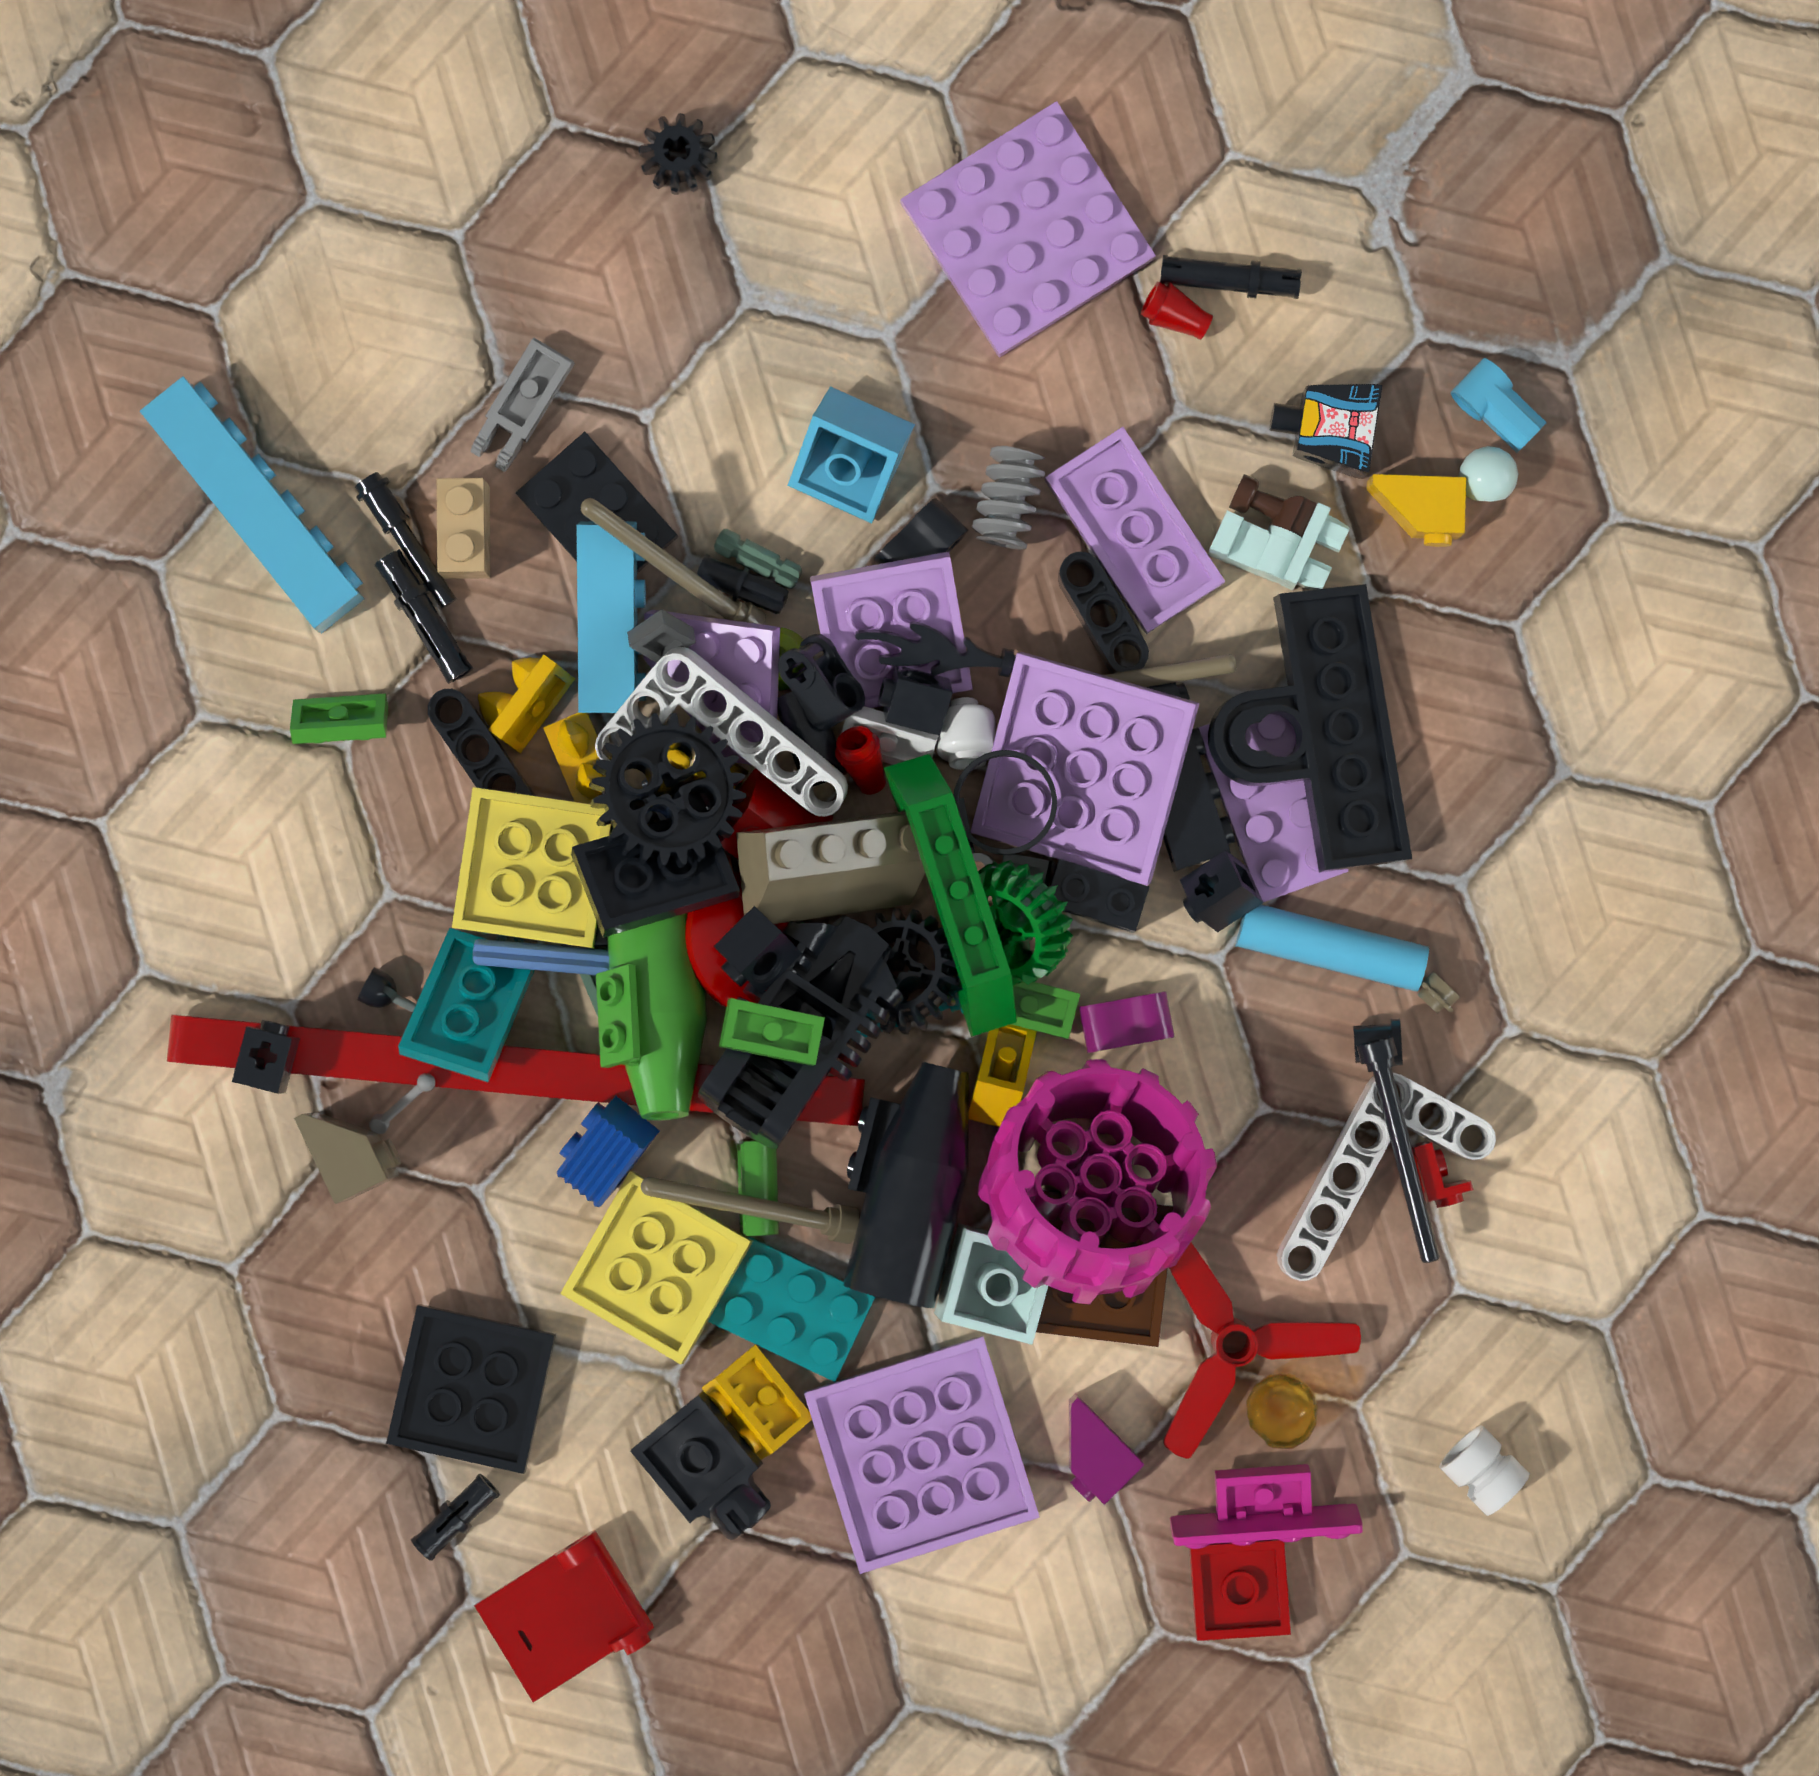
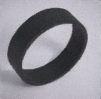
(1008, 753)

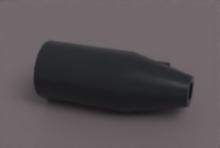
(914, 1178)

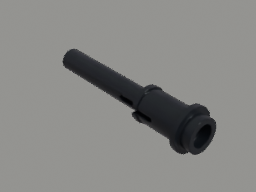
(393, 520)

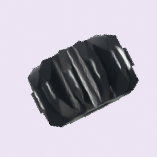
(676, 138)

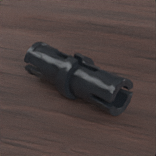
(455, 1517)

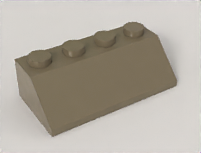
(829, 867)

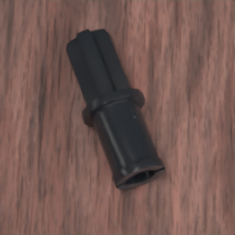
(743, 585)

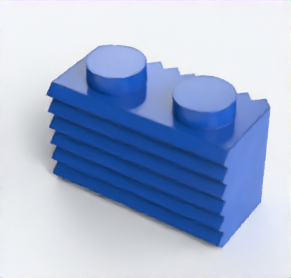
(606, 1151)

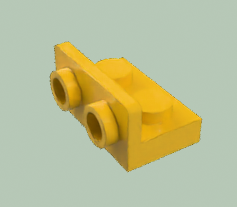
(758, 1402)

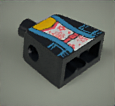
(1333, 426)

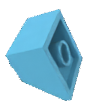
(850, 454)

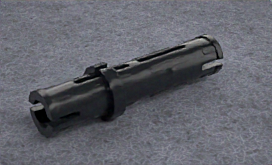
(1231, 277)
(418, 607)

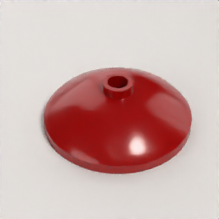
(702, 932)

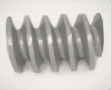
(1007, 497)

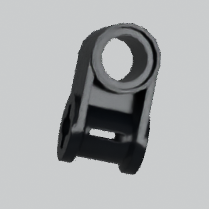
(822, 686)

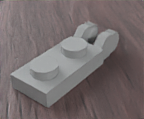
(523, 400)

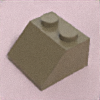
(348, 1155)

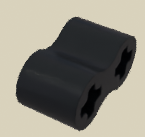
(928, 533)

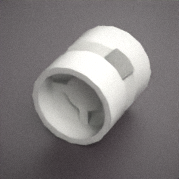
(1481, 1467)

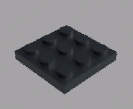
(471, 1388)

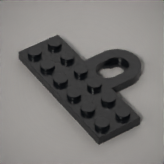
(1339, 727)

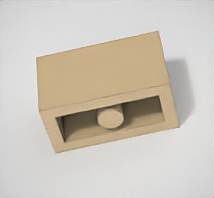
(463, 528)

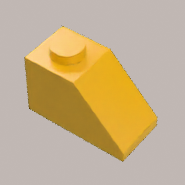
(1423, 505)
(1001, 1073)

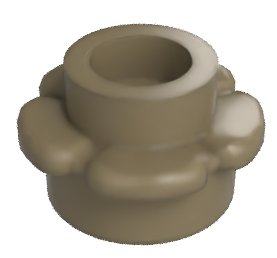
(1437, 993)

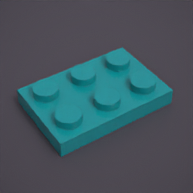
(464, 1010)
(792, 1310)

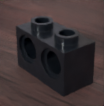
(1099, 895)

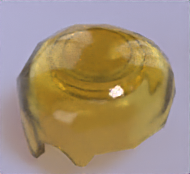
(1282, 1410)

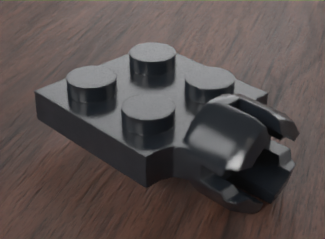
(705, 1467)

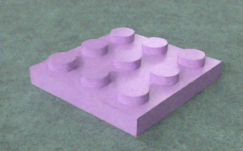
(888, 600)

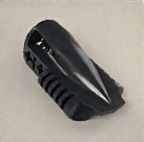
(833, 978)

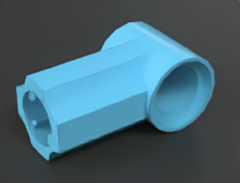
(1489, 397)

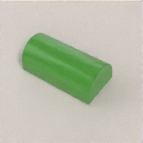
(757, 1179)

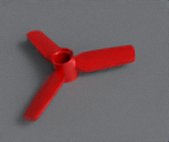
(1217, 1373)

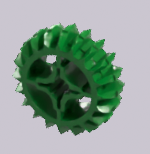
(1025, 910)

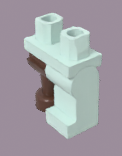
(1283, 549)

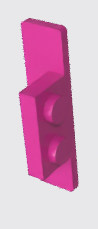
(1264, 1506)

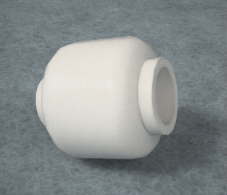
(966, 733)

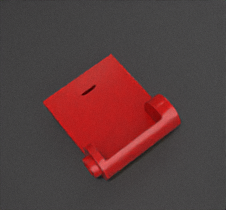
(569, 1614)

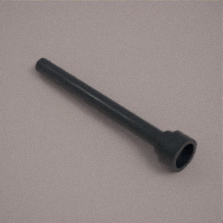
(1379, 1059)

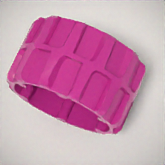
(1121, 1106)

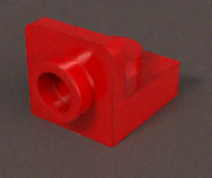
(1431, 1169)

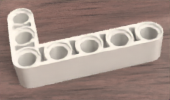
(727, 726)
(1365, 1161)

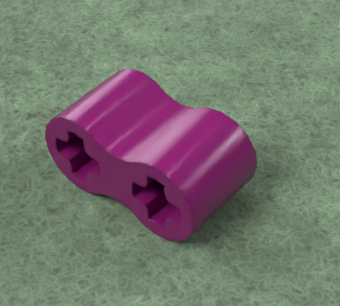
(1126, 1022)

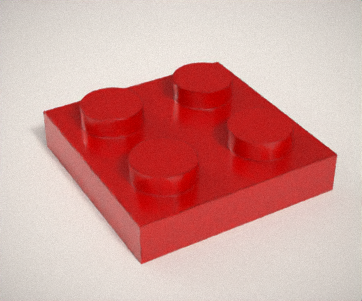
(1240, 1590)

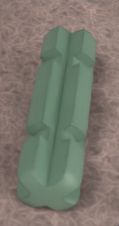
(757, 558)

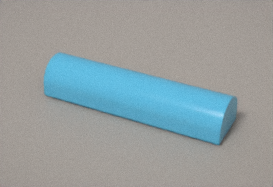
(1333, 947)

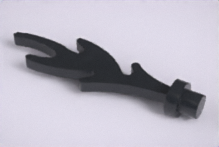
(936, 646)

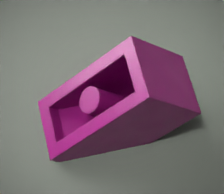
(1097, 1454)

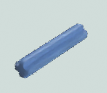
(540, 957)

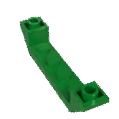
(957, 892)

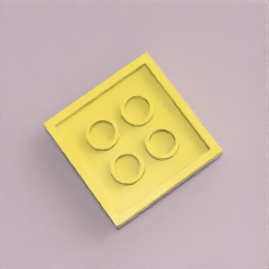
(521, 869)
(656, 1269)

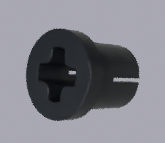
(1369, 1033)

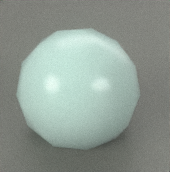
(1489, 474)

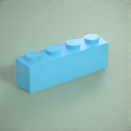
(606, 612)

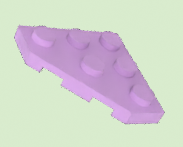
(741, 653)

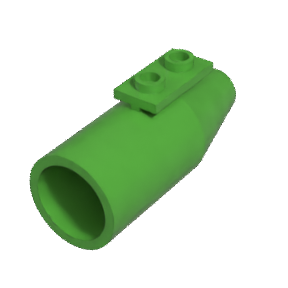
(653, 1016)

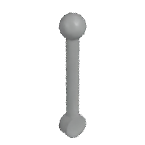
(381, 1122)

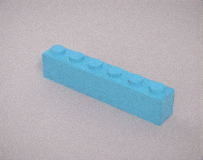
(252, 504)

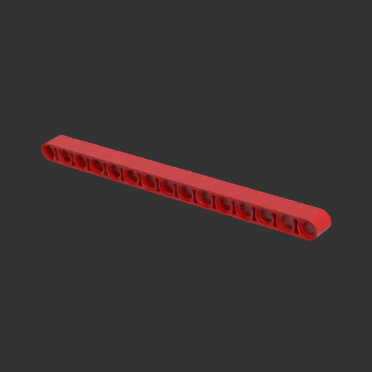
(516, 1071)

